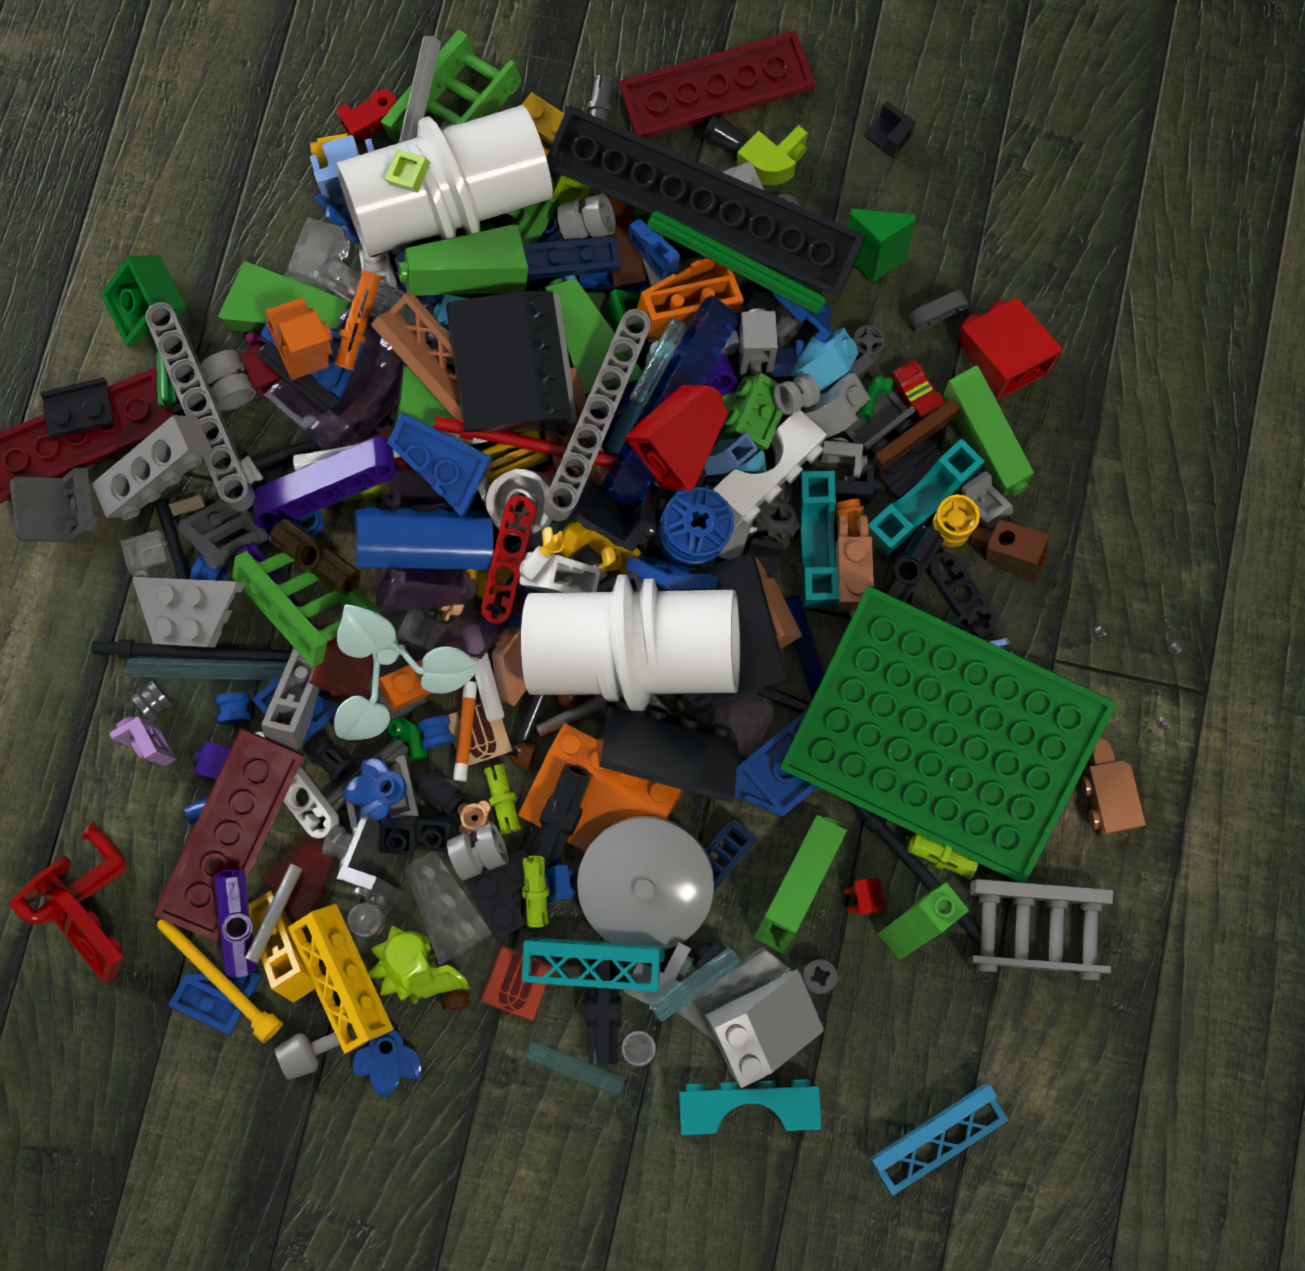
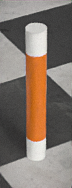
(465, 731)

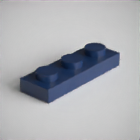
(572, 257)

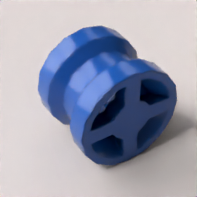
(202, 571)
(233, 709)
(436, 732)

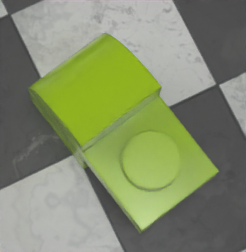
(772, 162)

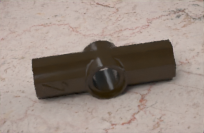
(328, 565)

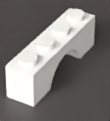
(792, 444)

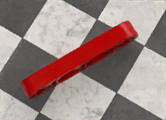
(505, 558)

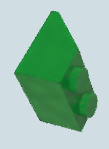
(134, 289)

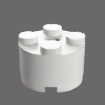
(519, 483)

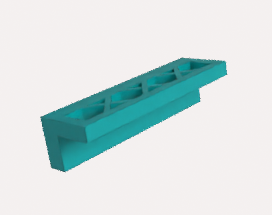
(592, 950)

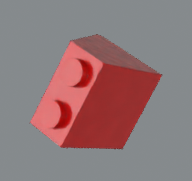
(1008, 346)
(680, 435)

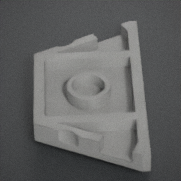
(185, 609)

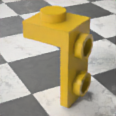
(577, 537)

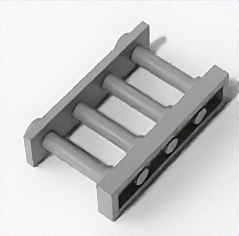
(1057, 900)

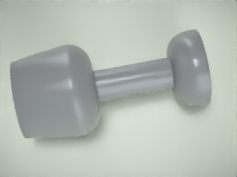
(299, 1055)

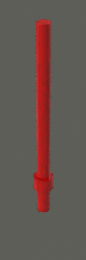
(515, 440)

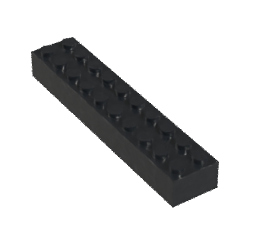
(705, 200)

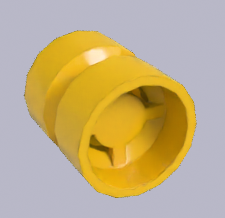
(956, 520)

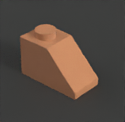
(508, 666)

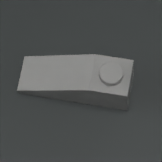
(757, 343)
(291, 705)

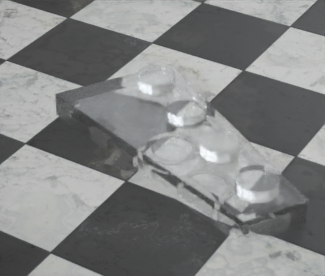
(345, 281)

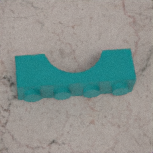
(905, 516)
(817, 547)
(794, 1105)

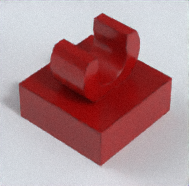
(869, 897)

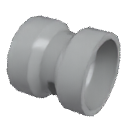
(797, 394)

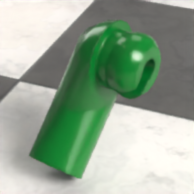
(877, 385)
(409, 733)

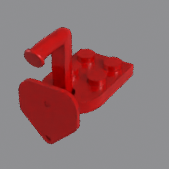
(64, 906)

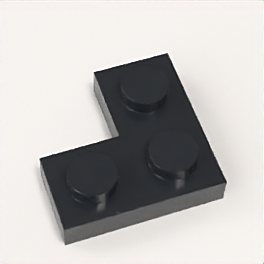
(493, 895)

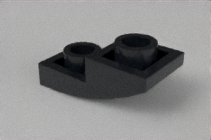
(410, 833)

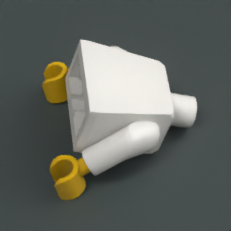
(563, 575)

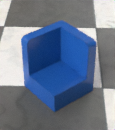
(786, 361)

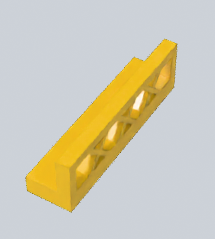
(344, 974)

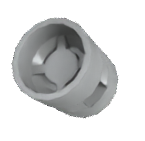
(586, 219)
(228, 381)
(475, 852)

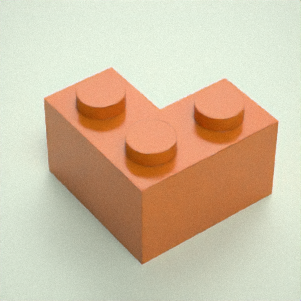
(299, 337)

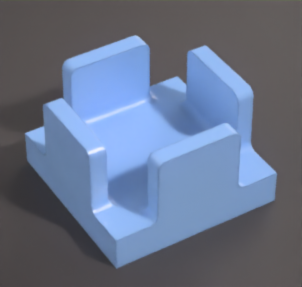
(327, 177)

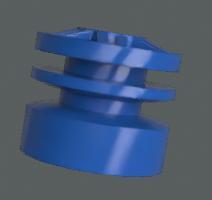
(696, 545)

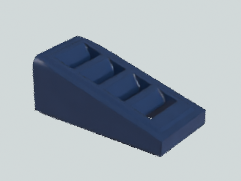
(740, 831)

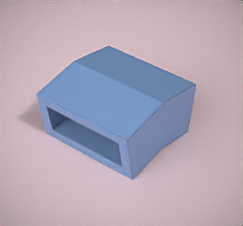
(729, 454)

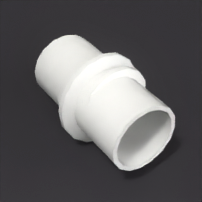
(472, 176)
(631, 642)

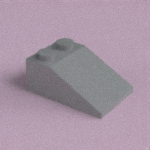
(765, 1027)

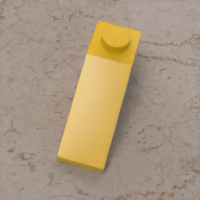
(280, 957)

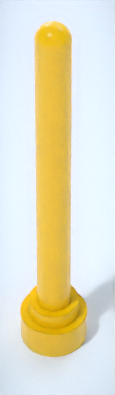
(264, 1024)

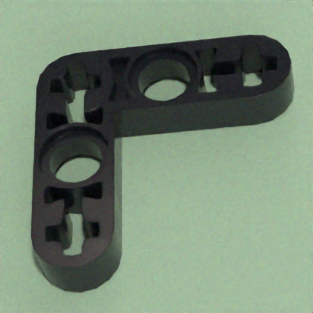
(965, 611)

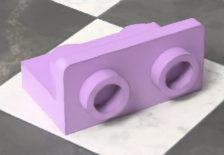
(144, 738)

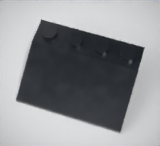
(509, 363)
(760, 652)
(668, 749)

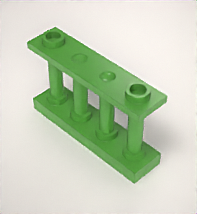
(451, 59)
(288, 618)

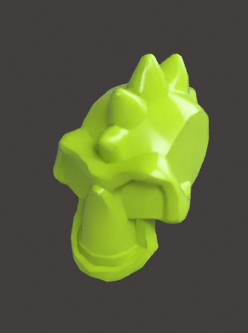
(409, 968)

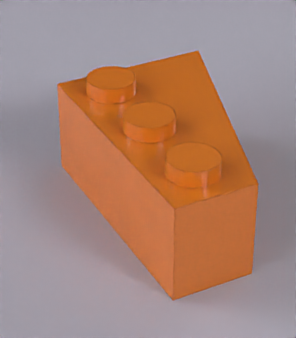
(683, 294)

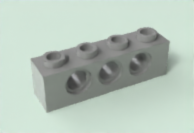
(152, 467)

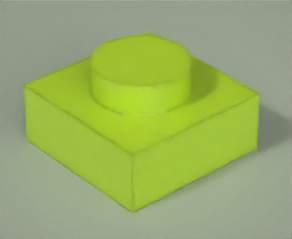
(407, 171)
(570, 190)

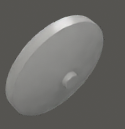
(645, 882)

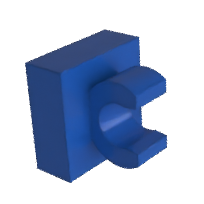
(559, 883)

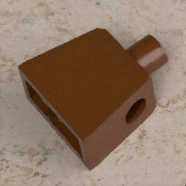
(1013, 548)

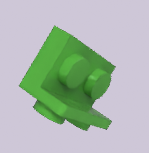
(754, 411)

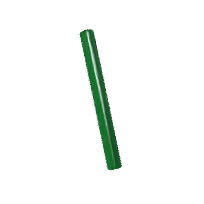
(736, 262)

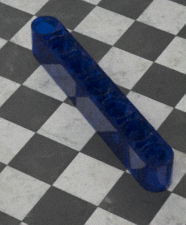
(688, 366)

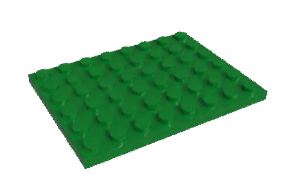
(947, 734)

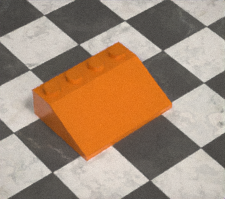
(609, 795)

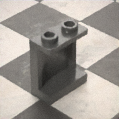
(888, 418)

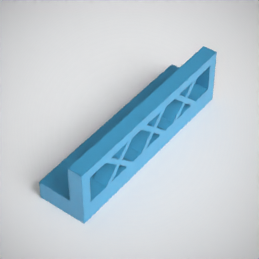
(933, 1127)

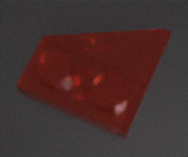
(311, 880)

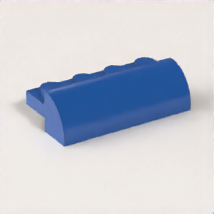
(423, 539)

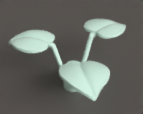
(366, 633)

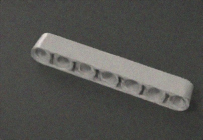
(192, 393)
(604, 401)

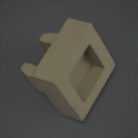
(187, 502)

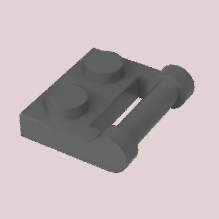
(216, 523)

